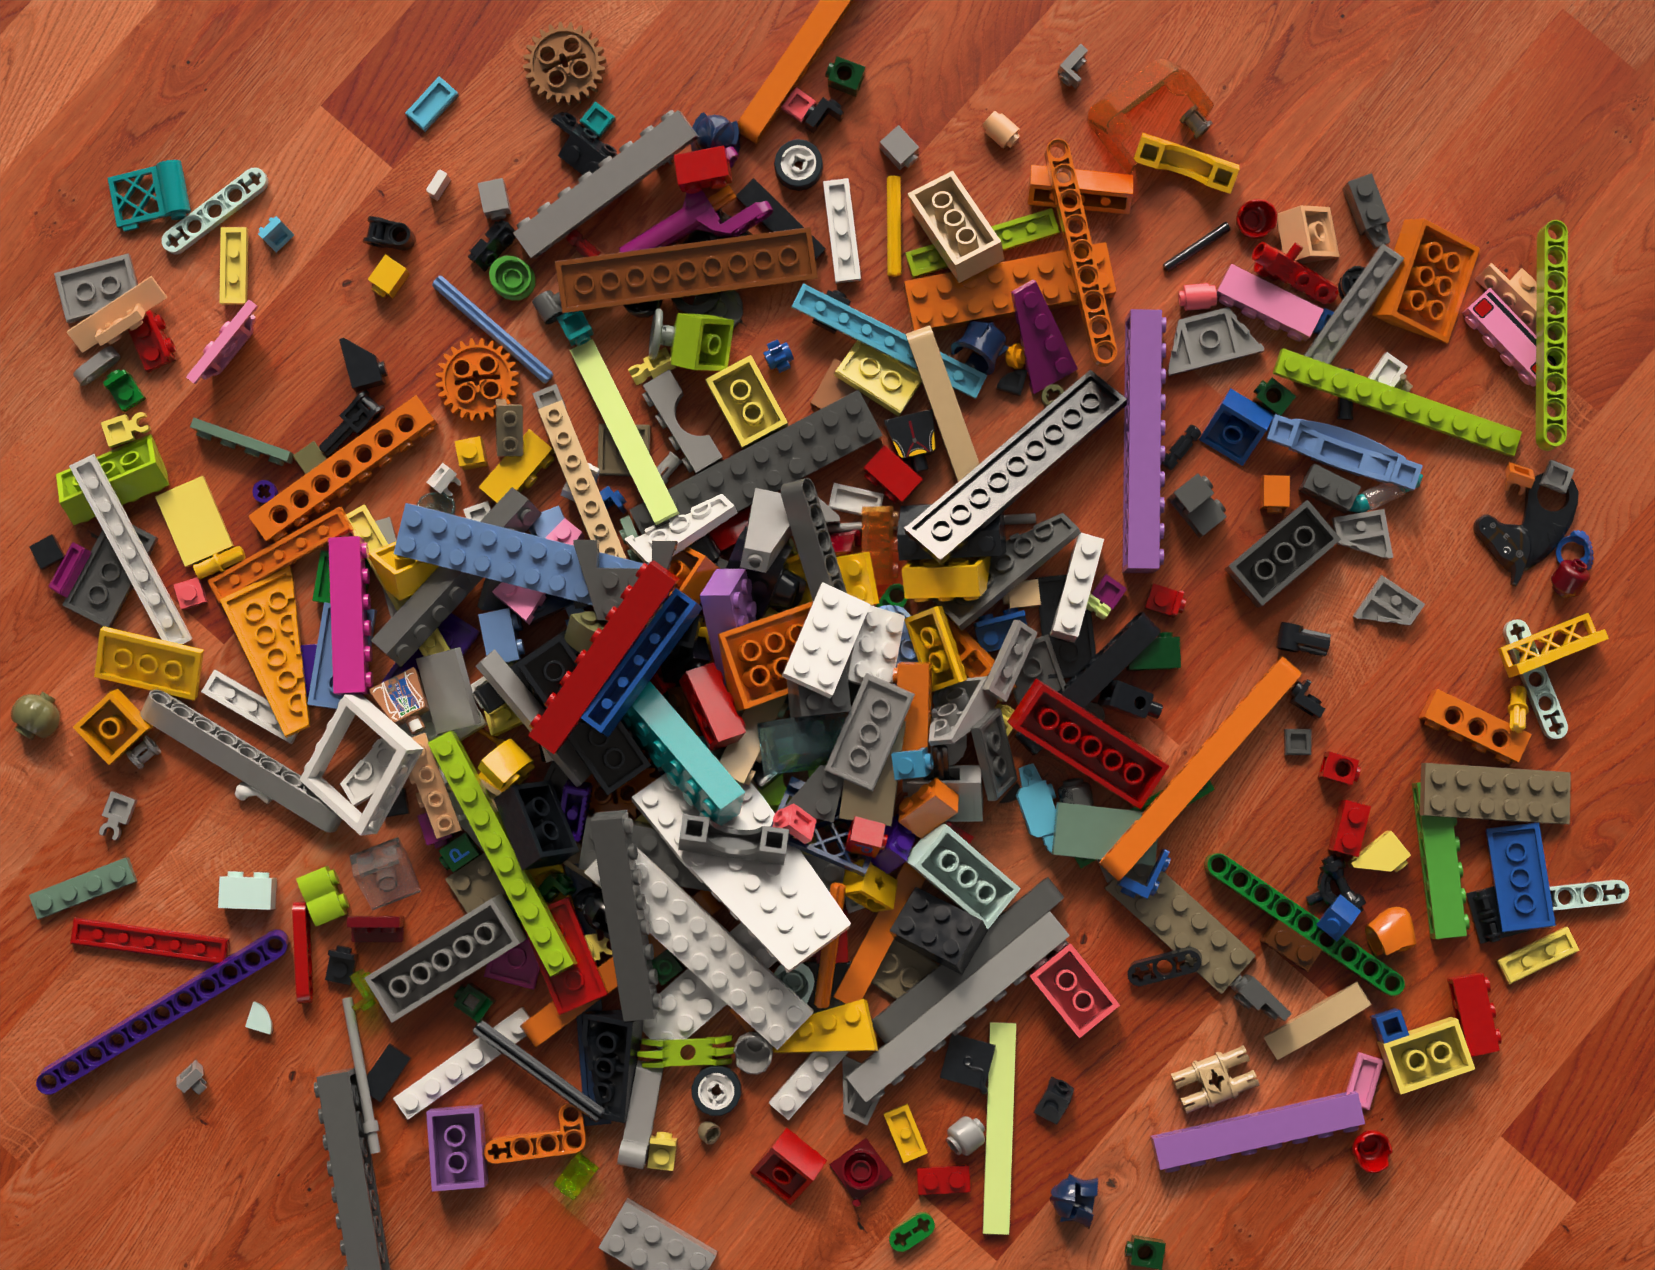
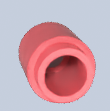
(1197, 296)

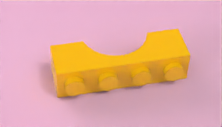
(1186, 161)

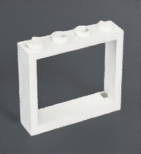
(392, 780)

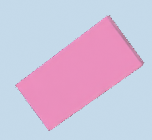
(1365, 1078)

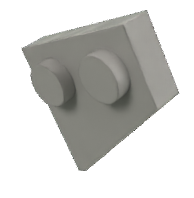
(1365, 533)

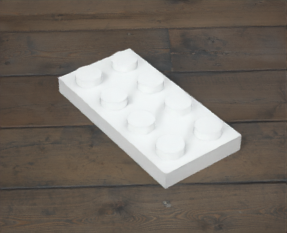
(826, 640)

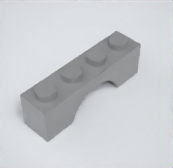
(665, 395)

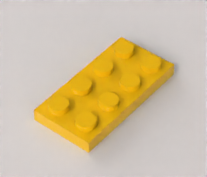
(856, 575)
(148, 663)

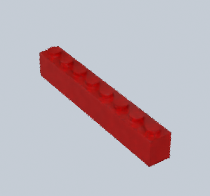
(603, 657)

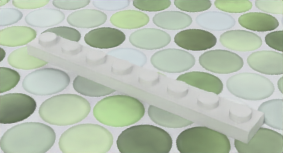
(130, 550)

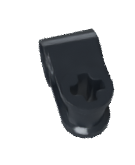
(384, 232)

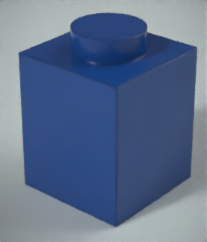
(1338, 917)
(1389, 1025)

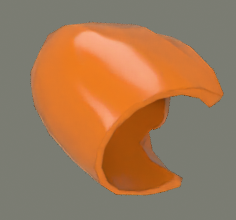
(1391, 931)

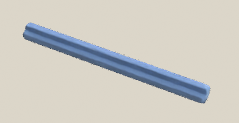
(492, 329)

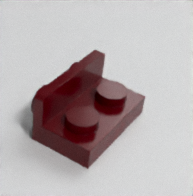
(376, 928)

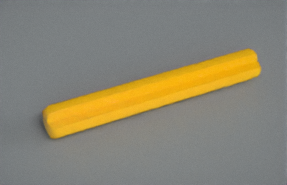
(894, 226)

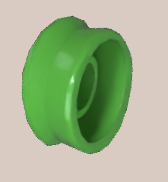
(512, 278)

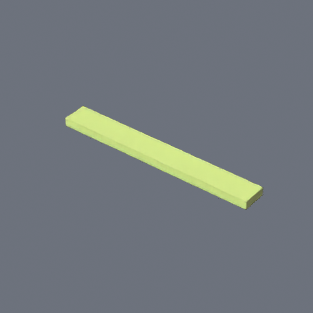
(624, 432)
(999, 1129)

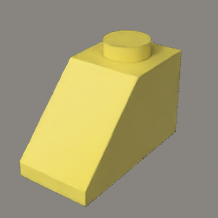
(1382, 854)

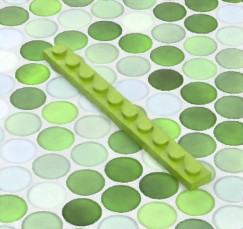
(1397, 402)

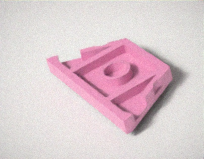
(230, 341)

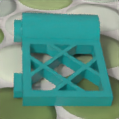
(170, 194)

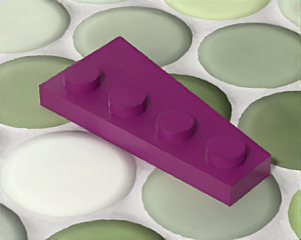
(1041, 339)

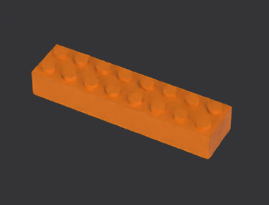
(987, 295)

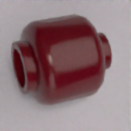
(1570, 578)

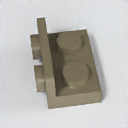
(509, 428)

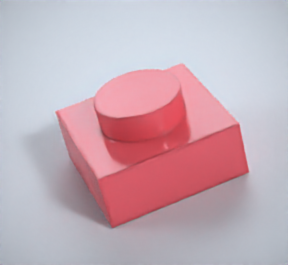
(190, 593)

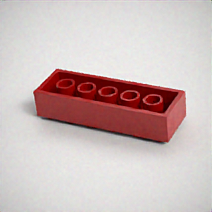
(1088, 743)

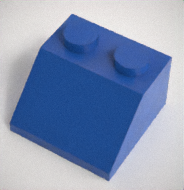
(1236, 427)

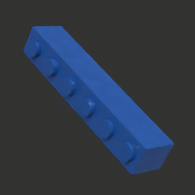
(641, 662)

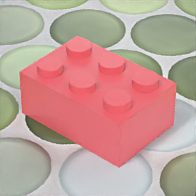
(1074, 990)

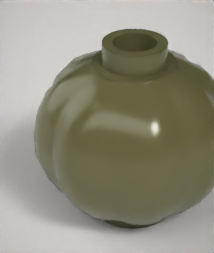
(35, 715)

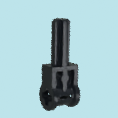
(356, 419)

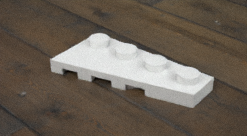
(684, 528)

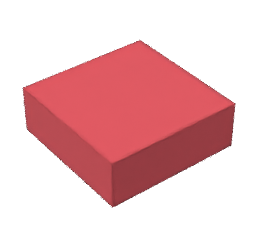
(798, 104)

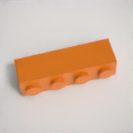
(1098, 190)
(917, 679)

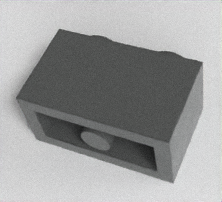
(1329, 488)

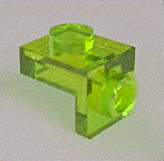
(364, 989)
(576, 1176)

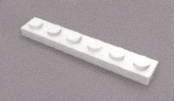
(458, 1067)

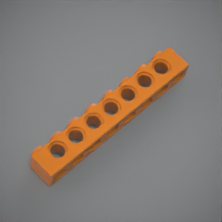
(265, 516)

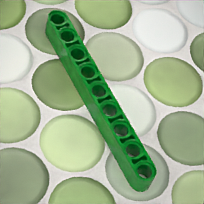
(1295, 912)

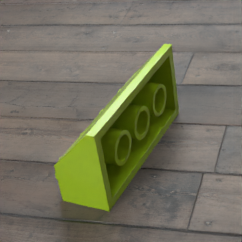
(131, 470)

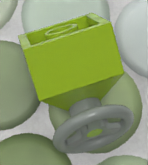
(694, 340)

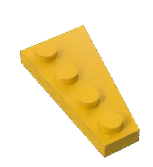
(834, 1029)

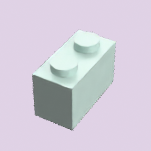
(247, 892)

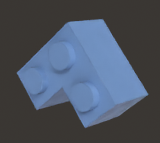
(501, 632)

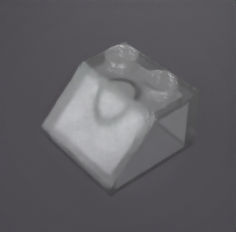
(384, 873)

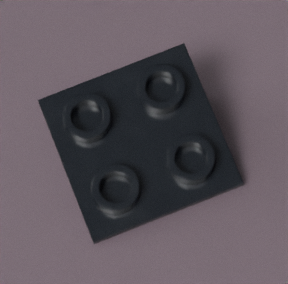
(1486, 916)

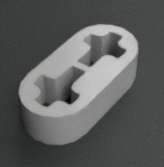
(96, 365)

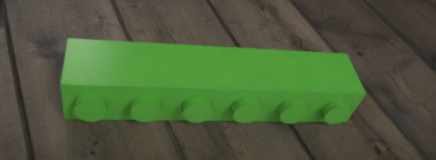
(1441, 873)

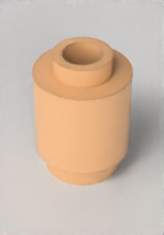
(1001, 130)

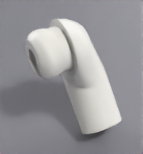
(244, 791)

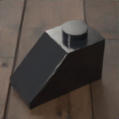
(362, 366)

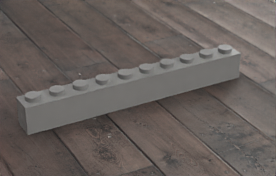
(958, 1006)

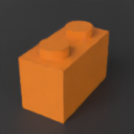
(928, 808)

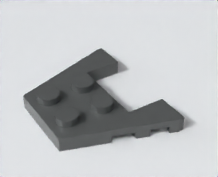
(608, 584)

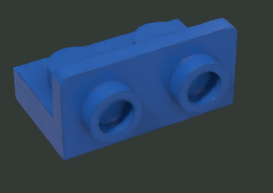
(993, 631)

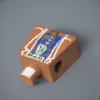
(403, 699)

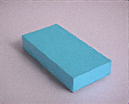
(432, 104)

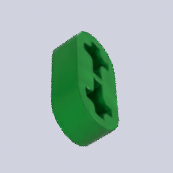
(916, 1236)

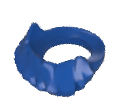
(1582, 539)

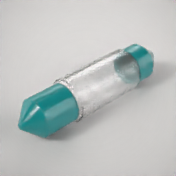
(1379, 495)

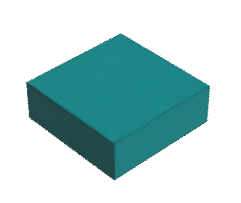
(597, 119)

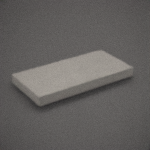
(869, 732)

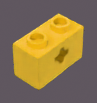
(873, 891)

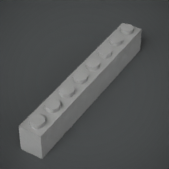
(606, 184)

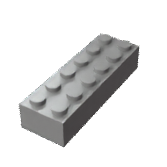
(446, 957)

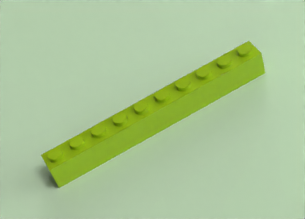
(497, 846)

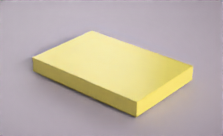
(879, 377)
(194, 521)

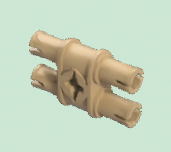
(1228, 1086)

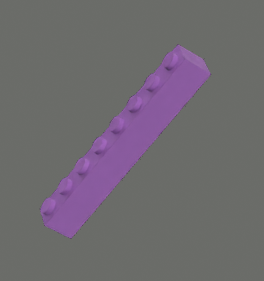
(1257, 1130)

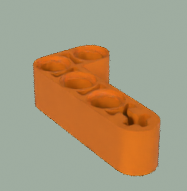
(535, 1139)

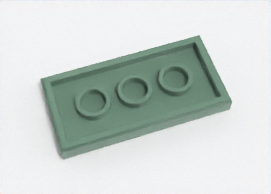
(1093, 831)

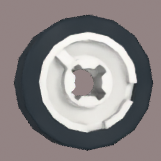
(790, 175)
(716, 1104)

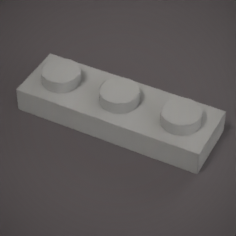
(1010, 660)

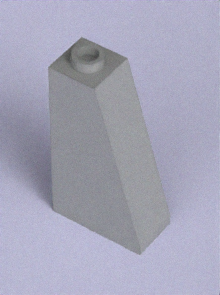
(766, 531)

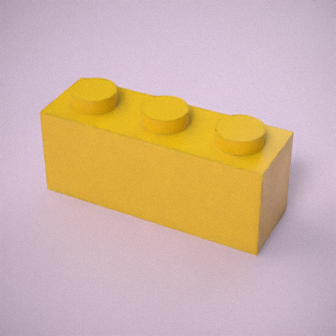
(519, 470)

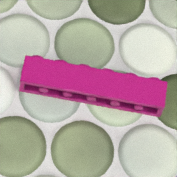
(349, 615)

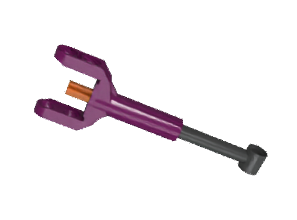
(696, 214)

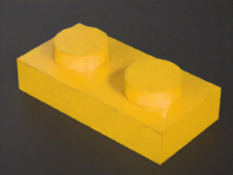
(905, 1133)

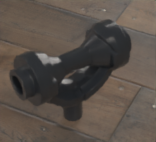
(1333, 869)

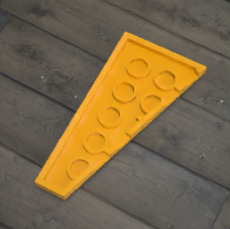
(269, 634)

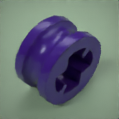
(257, 493)

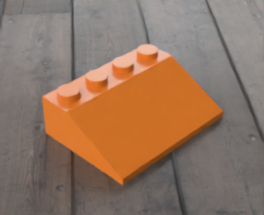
(1429, 281)
(757, 656)

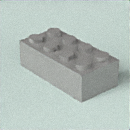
(653, 1243)

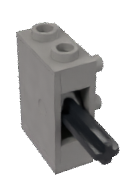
(962, 779)

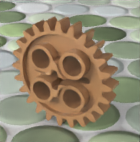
(572, 85)

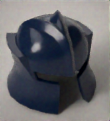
(715, 132)
(986, 341)
(1075, 1199)

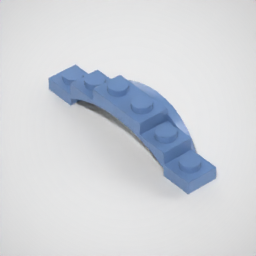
(1344, 451)

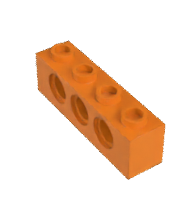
(1434, 717)

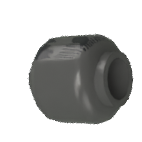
(1076, 792)

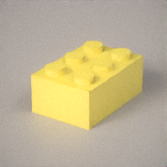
(746, 402)
(1426, 1055)

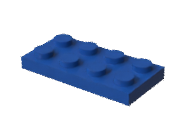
(1520, 877)

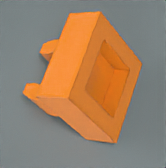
(1519, 475)

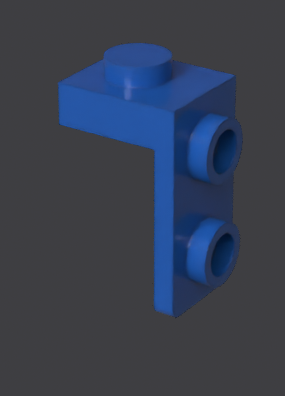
(1131, 887)

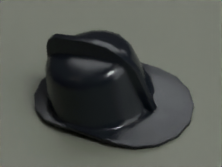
(787, 591)

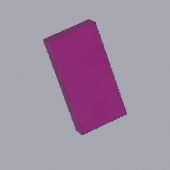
(70, 569)

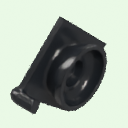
(968, 1062)

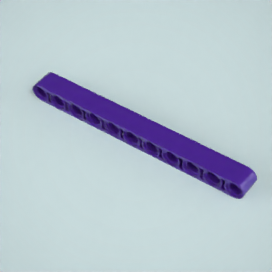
(153, 1020)

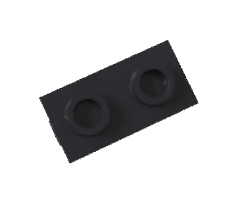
(500, 238)

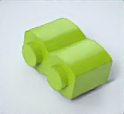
(322, 895)

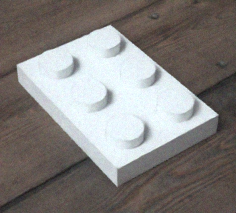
(876, 646)

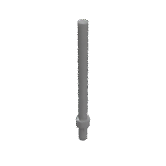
(371, 1125)

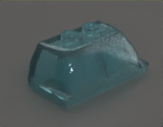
(799, 742)

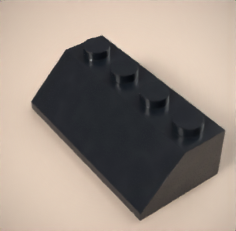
(988, 542)

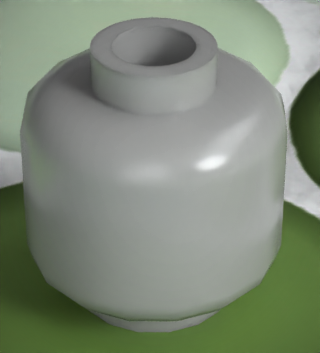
(965, 1135)

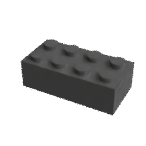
(1282, 554)

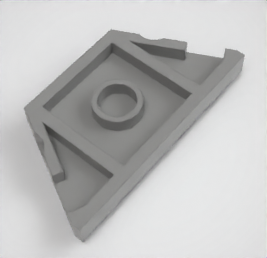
(1210, 341)

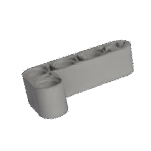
(640, 1117)

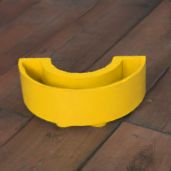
(506, 766)

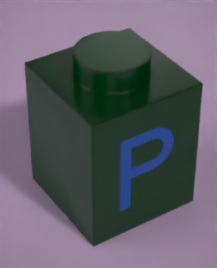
(459, 853)

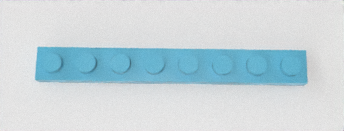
(879, 336)

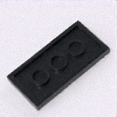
(1070, 655)

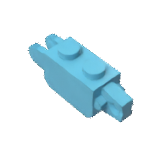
(1037, 804)

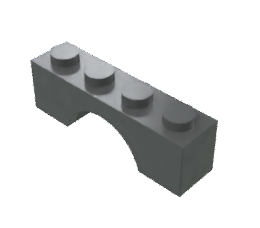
(707, 837)

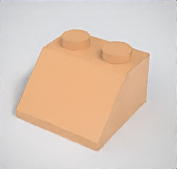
(1311, 229)

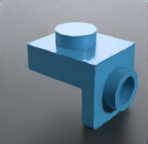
(912, 763)

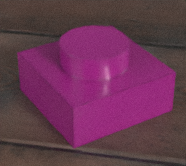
(1109, 591)

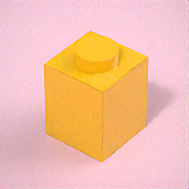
(388, 277)
(471, 453)

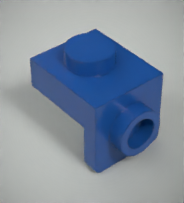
(610, 498)

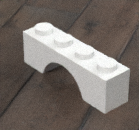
(1077, 587)

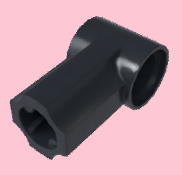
(1296, 639)

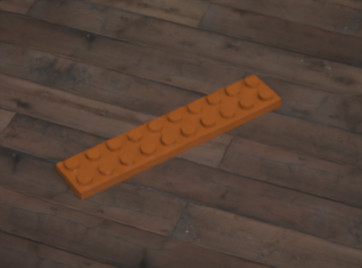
(686, 270)

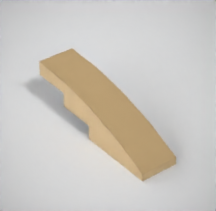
(1317, 1020)

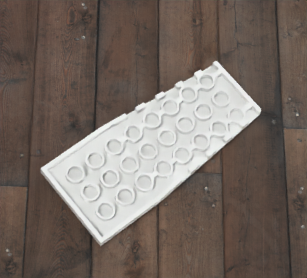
(777, 903)

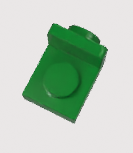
(124, 389)

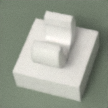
(442, 478)

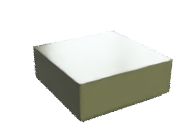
(309, 457)

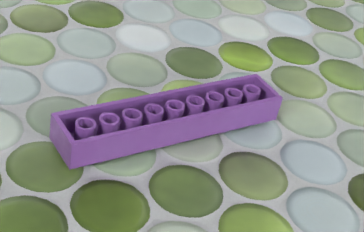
(1143, 441)

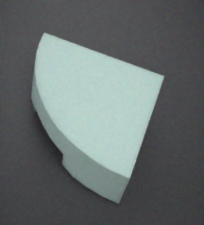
(259, 1019)

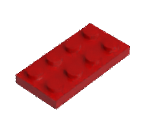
(581, 982)

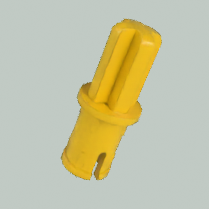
(219, 562)
(1518, 708)

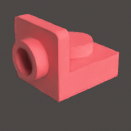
(799, 822)

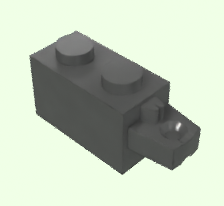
(1368, 209)

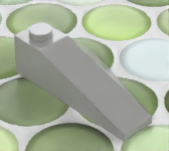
(958, 710)

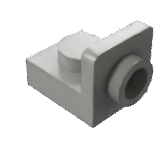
(1074, 61)

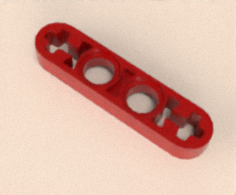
(302, 952)

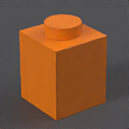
(1274, 493)

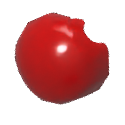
(1256, 218)
(1372, 1151)

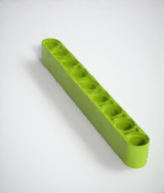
(1544, 345)

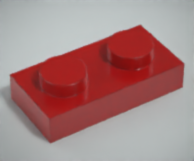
(943, 1179)

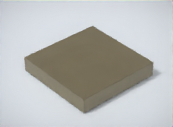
(609, 458)

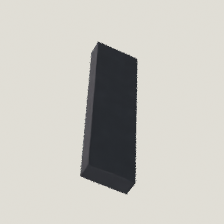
(780, 218)

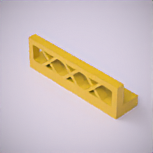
(1554, 654)

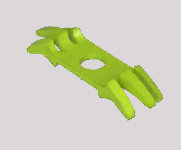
(672, 1048)

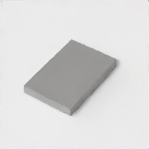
(94, 286)
(448, 690)

